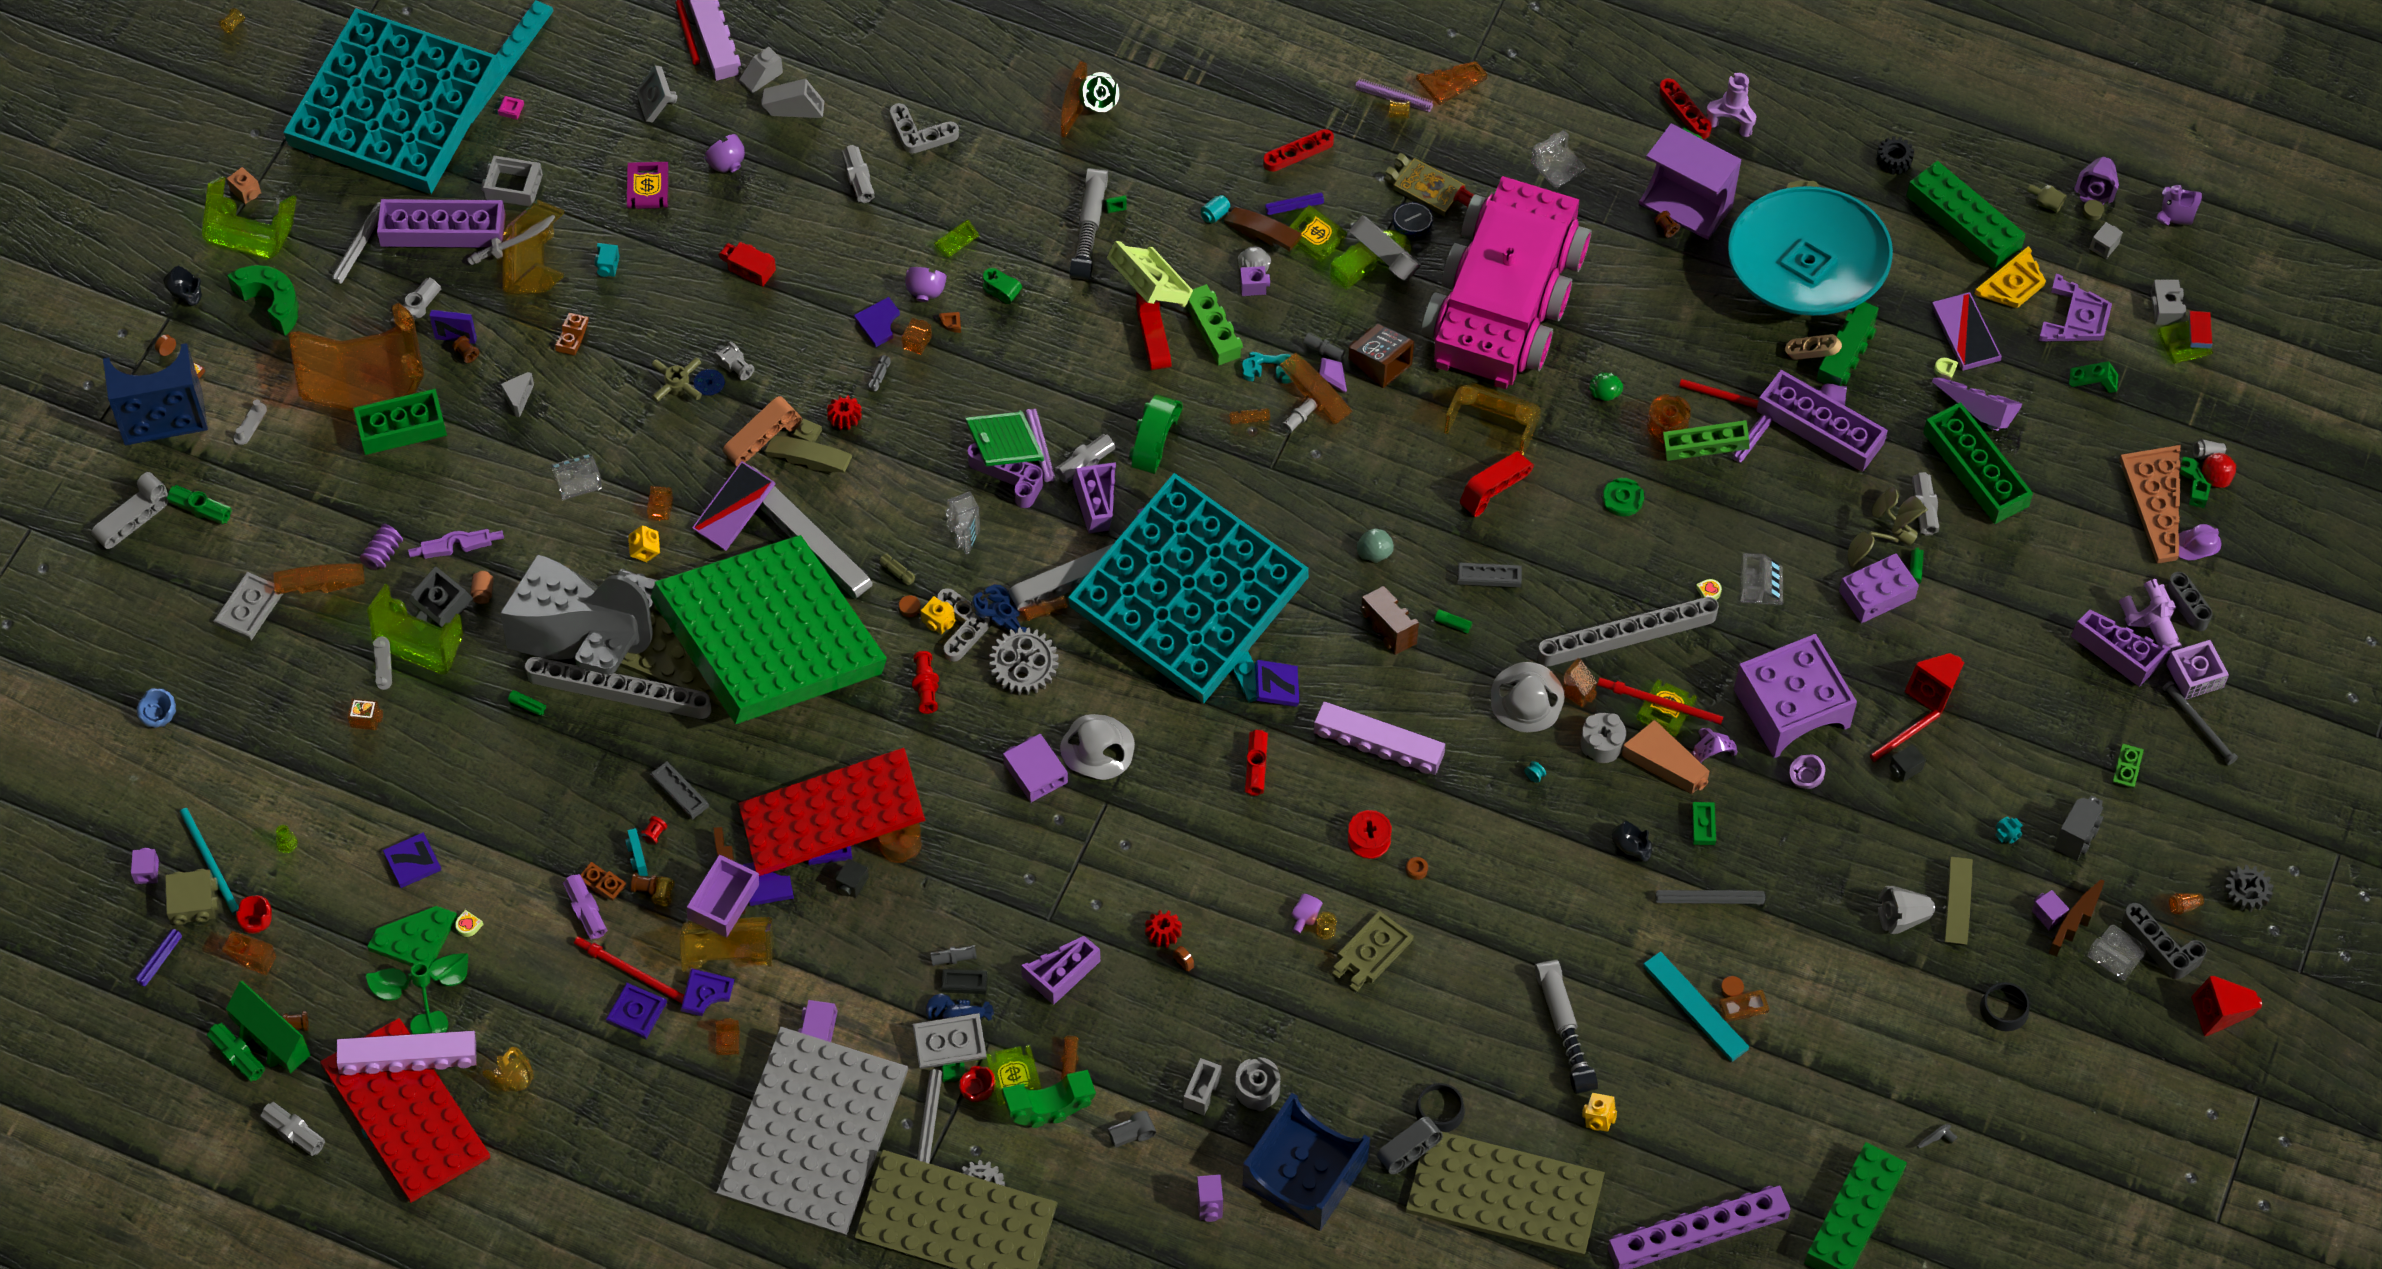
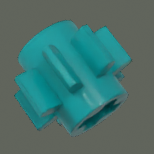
(2008, 830)

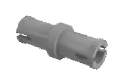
(1299, 415)

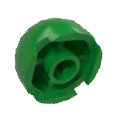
(1098, 92)

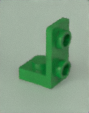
(2095, 373)

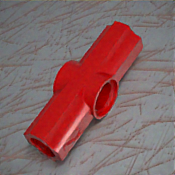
(1256, 772)

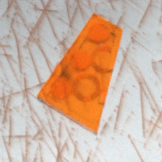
(1452, 82)

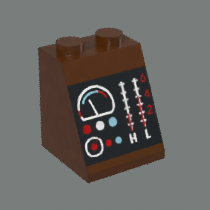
(1382, 354)

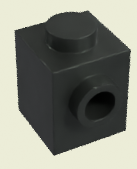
(1907, 763)
(851, 878)

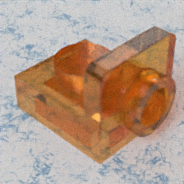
(727, 1037)

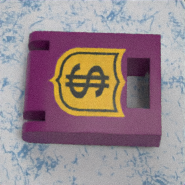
(647, 187)

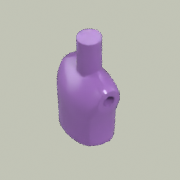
(1835, 392)
(1305, 912)

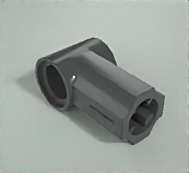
(1137, 1127)

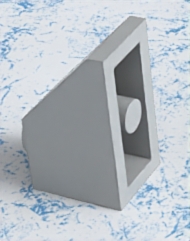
(761, 70)

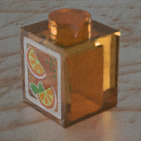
(364, 714)

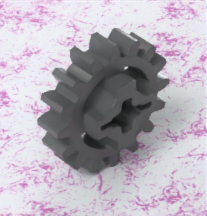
(2246, 895)

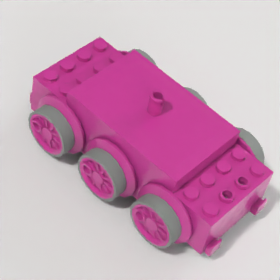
(1506, 282)

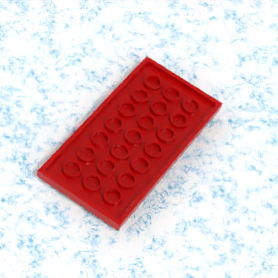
(831, 811)
(410, 1122)

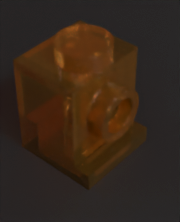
(660, 503)

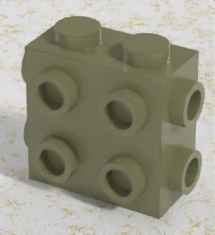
(191, 896)

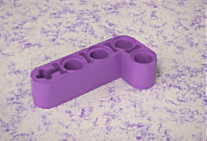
(1020, 479)

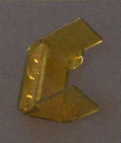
(524, 261)
(1499, 403)
(747, 939)

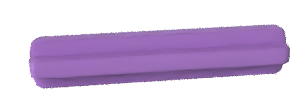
(1754, 435)

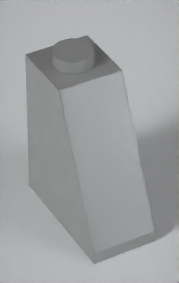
(793, 100)

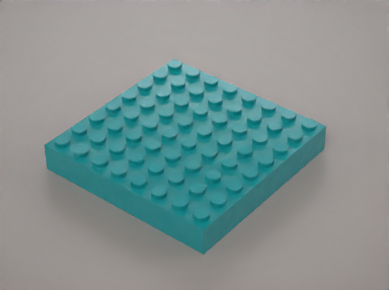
(392, 101)
(1188, 587)

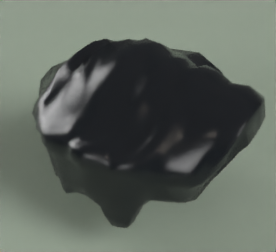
(183, 285)
(1632, 840)

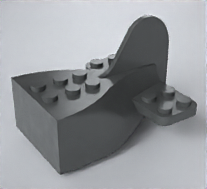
(570, 617)

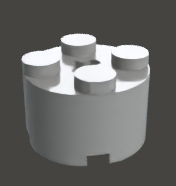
(1603, 737)
(1257, 1083)

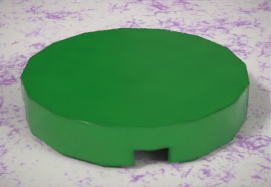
(1623, 497)

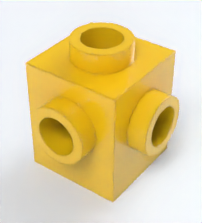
(644, 543)
(938, 615)
(1600, 1112)

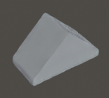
(517, 392)

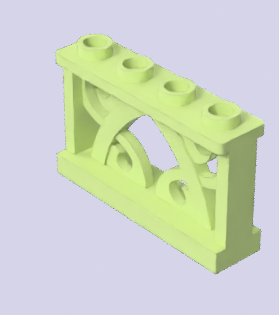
(1149, 274)

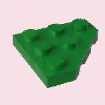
(414, 937)

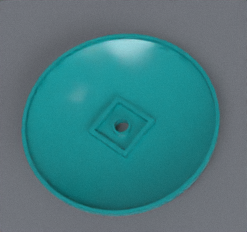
(1814, 224)

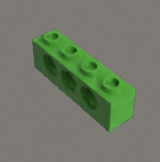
(1222, 350)
(1706, 440)

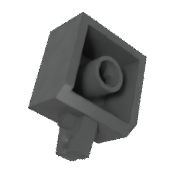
(428, 594)
(2080, 827)

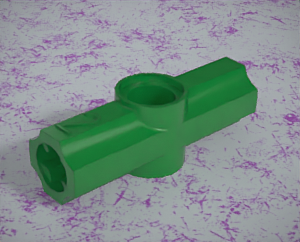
(208, 509)
(235, 1052)

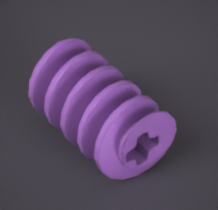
(380, 547)

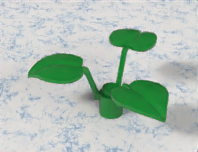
(390, 982)

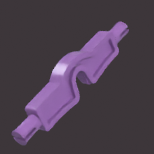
(444, 545)

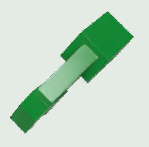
(2193, 472)

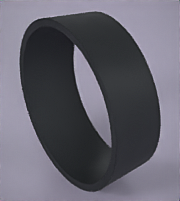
(1997, 1023)
(1443, 1126)

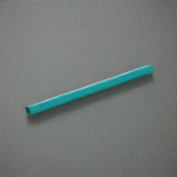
(209, 860)

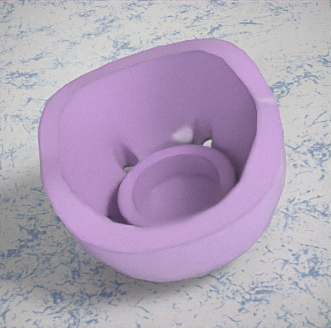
(1806, 776)

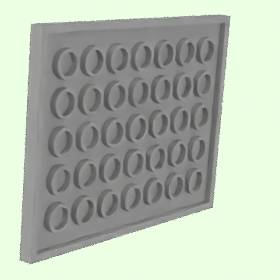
(812, 1131)

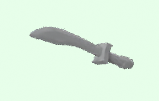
(498, 246)

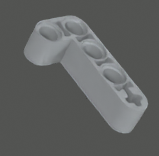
(1384, 247)
(133, 513)

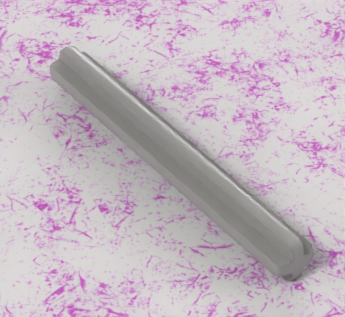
(357, 245)
(929, 1115)

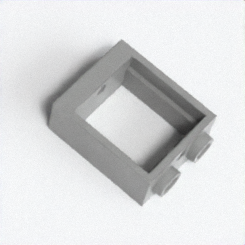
(516, 167)

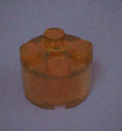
(1668, 414)
(901, 844)

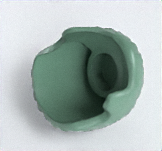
(1375, 545)

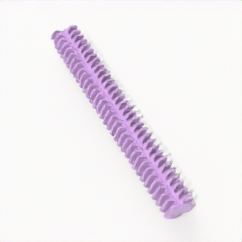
(1395, 96)
(1033, 421)

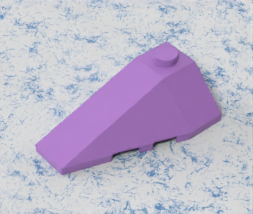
(1990, 409)

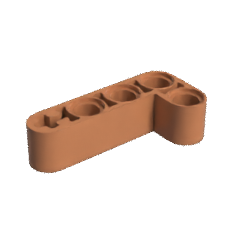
(761, 430)

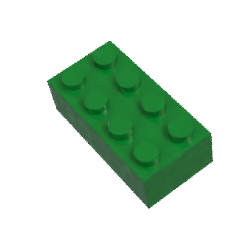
(400, 421)

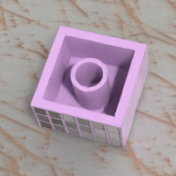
(2197, 669)

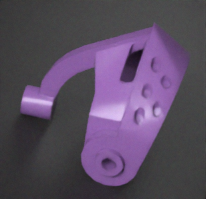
(1718, 744)

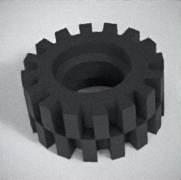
(1893, 164)

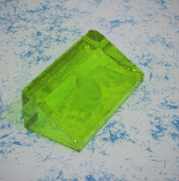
(957, 238)

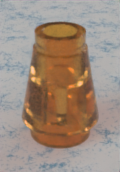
(2184, 902)

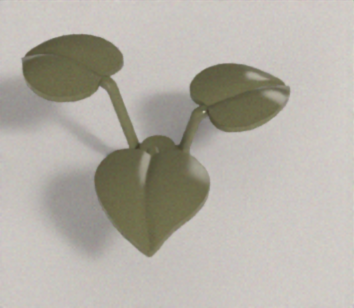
(1907, 512)

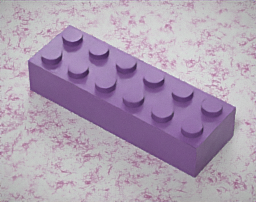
(440, 223)
(1822, 420)

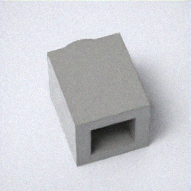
(2106, 240)

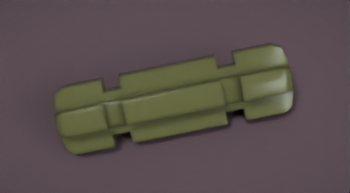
(897, 569)

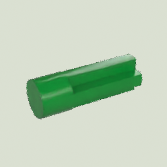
(1916, 564)
(1453, 621)
(526, 702)

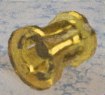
(234, 15)
(1399, 109)
(663, 891)
(1329, 919)

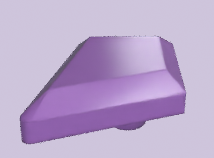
(1333, 373)

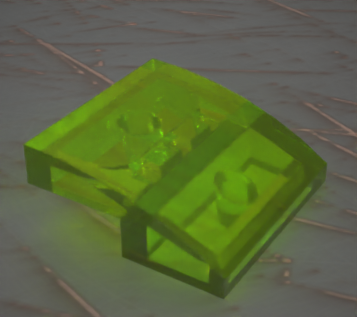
(2177, 343)

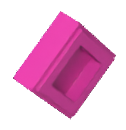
(510, 107)

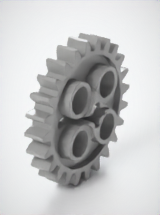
(1035, 674)

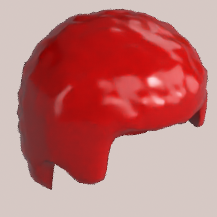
(2219, 470)
(254, 914)
(977, 1084)

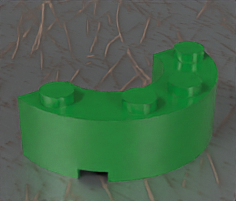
(270, 283)
(1153, 431)
(1051, 1103)

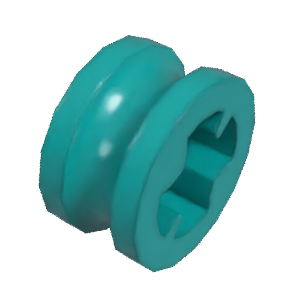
(1535, 772)

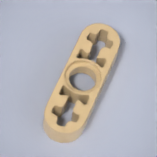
(1826, 346)

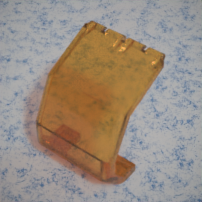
(360, 368)

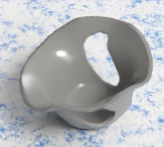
(1527, 704)
(1095, 735)

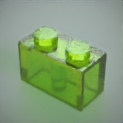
(1353, 265)

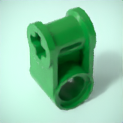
(1001, 287)

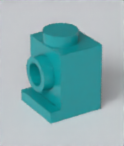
(607, 259)

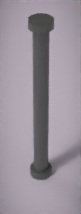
(2214, 739)

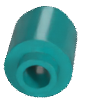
(1215, 209)

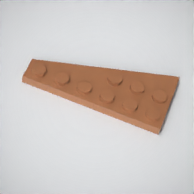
(2156, 492)

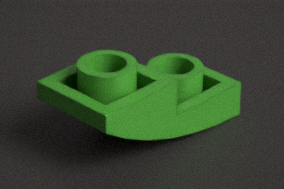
(2128, 765)

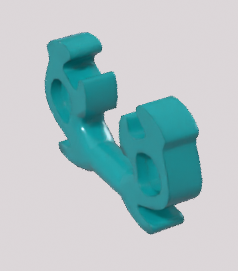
(1251, 366)

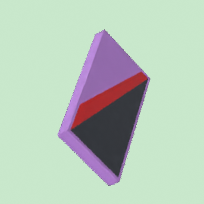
(1966, 331)
(733, 505)

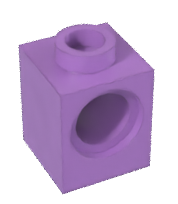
(1254, 281)
(145, 866)
(2050, 909)

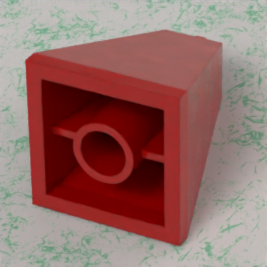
(1934, 680)
(2223, 1004)

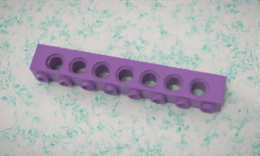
(1691, 1238)

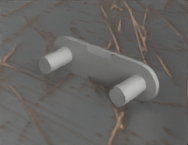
(250, 423)
(382, 662)

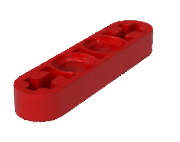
(1688, 107)
(1300, 153)

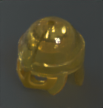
(513, 1073)

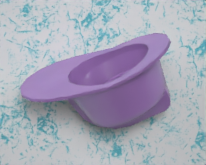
(2199, 542)

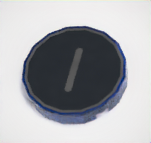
(1412, 219)

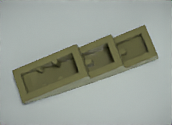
(809, 453)
(1958, 900)

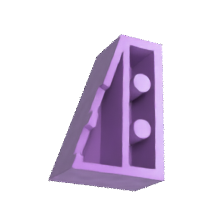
(1095, 495)
(1061, 970)

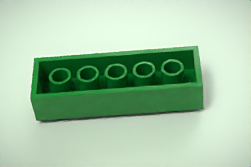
(1965, 215)
(1977, 463)
(1856, 1210)

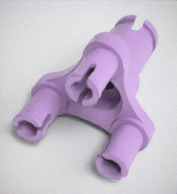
(1734, 105)
(2155, 616)

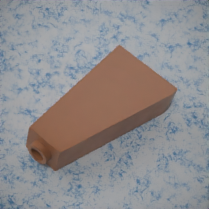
(1666, 757)

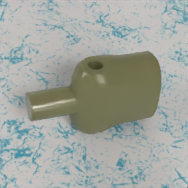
(2048, 197)

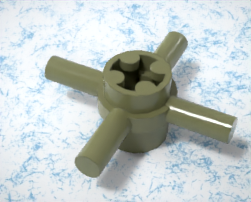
(676, 380)

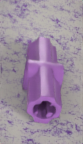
(585, 906)

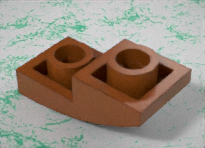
(572, 334)
(602, 882)

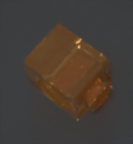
(917, 336)

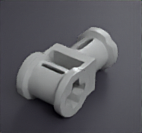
(733, 359)

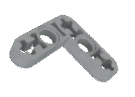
(919, 137)
(969, 624)

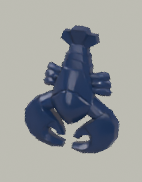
(1000, 611)
(963, 1008)

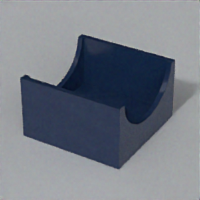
(157, 403)
(1304, 1164)

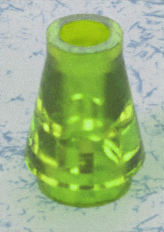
(285, 839)

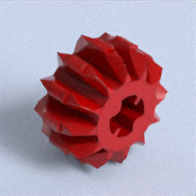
(844, 412)
(1155, 926)

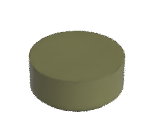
(2093, 209)

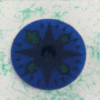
(709, 382)

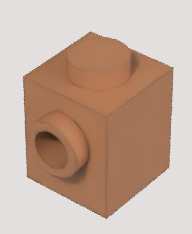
(243, 185)

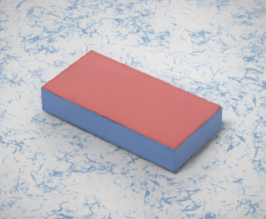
(2200, 329)

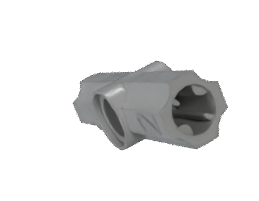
(858, 174)
(421, 298)
(1085, 456)
(1924, 491)
(292, 1128)

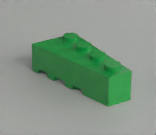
(1854, 338)

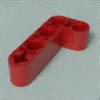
(1153, 333)
(1493, 481)

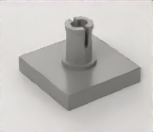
(655, 94)

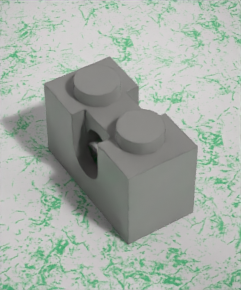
(2167, 302)
(1207, 1077)

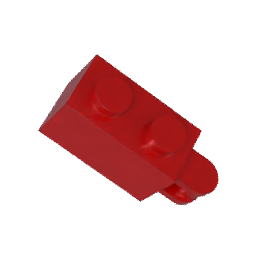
(748, 262)

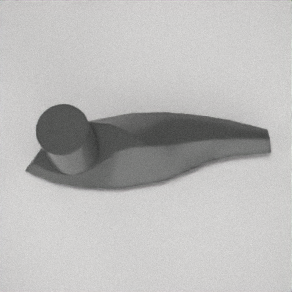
(1937, 1134)

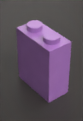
(1035, 767)

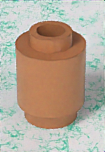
(482, 587)

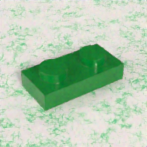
(1704, 823)

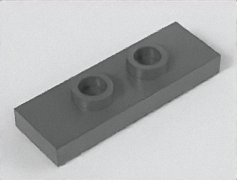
(1489, 574)
(679, 790)

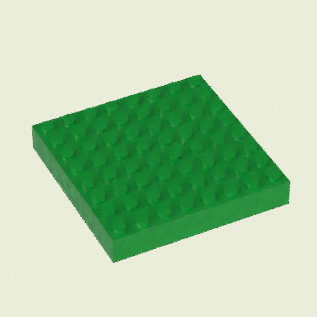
(768, 629)

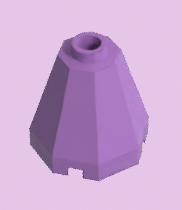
(2098, 181)

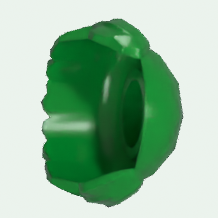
(1605, 386)

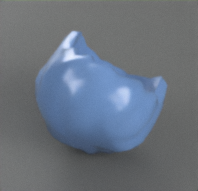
(156, 708)

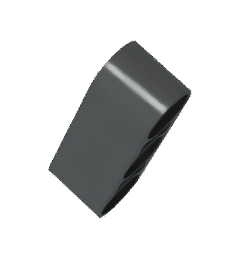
(2190, 611)
(1409, 1145)

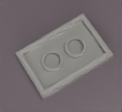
(248, 606)
(949, 1041)

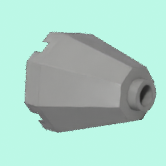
(1903, 909)

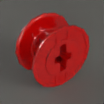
(1380, 831)

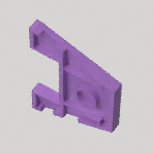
(2085, 318)

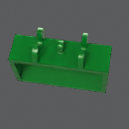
(267, 1029)

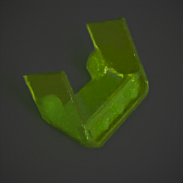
(242, 234)
(413, 637)

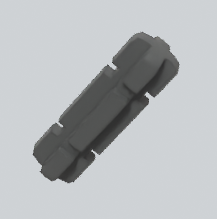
(878, 373)

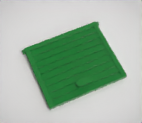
(1004, 438)

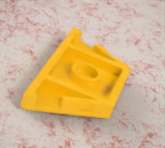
(2014, 281)

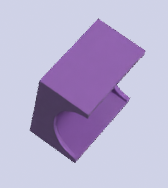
(1691, 181)
(1793, 692)

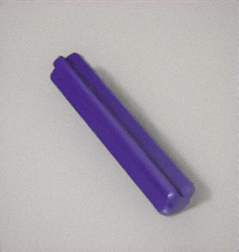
(1294, 203)
(158, 957)

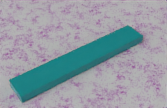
(1696, 1006)

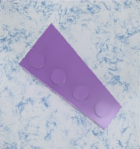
(2120, 647)

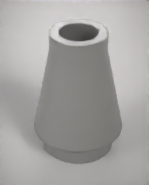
(2205, 448)

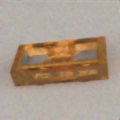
(1744, 1006)

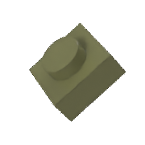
(808, 431)

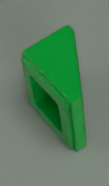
(1116, 204)

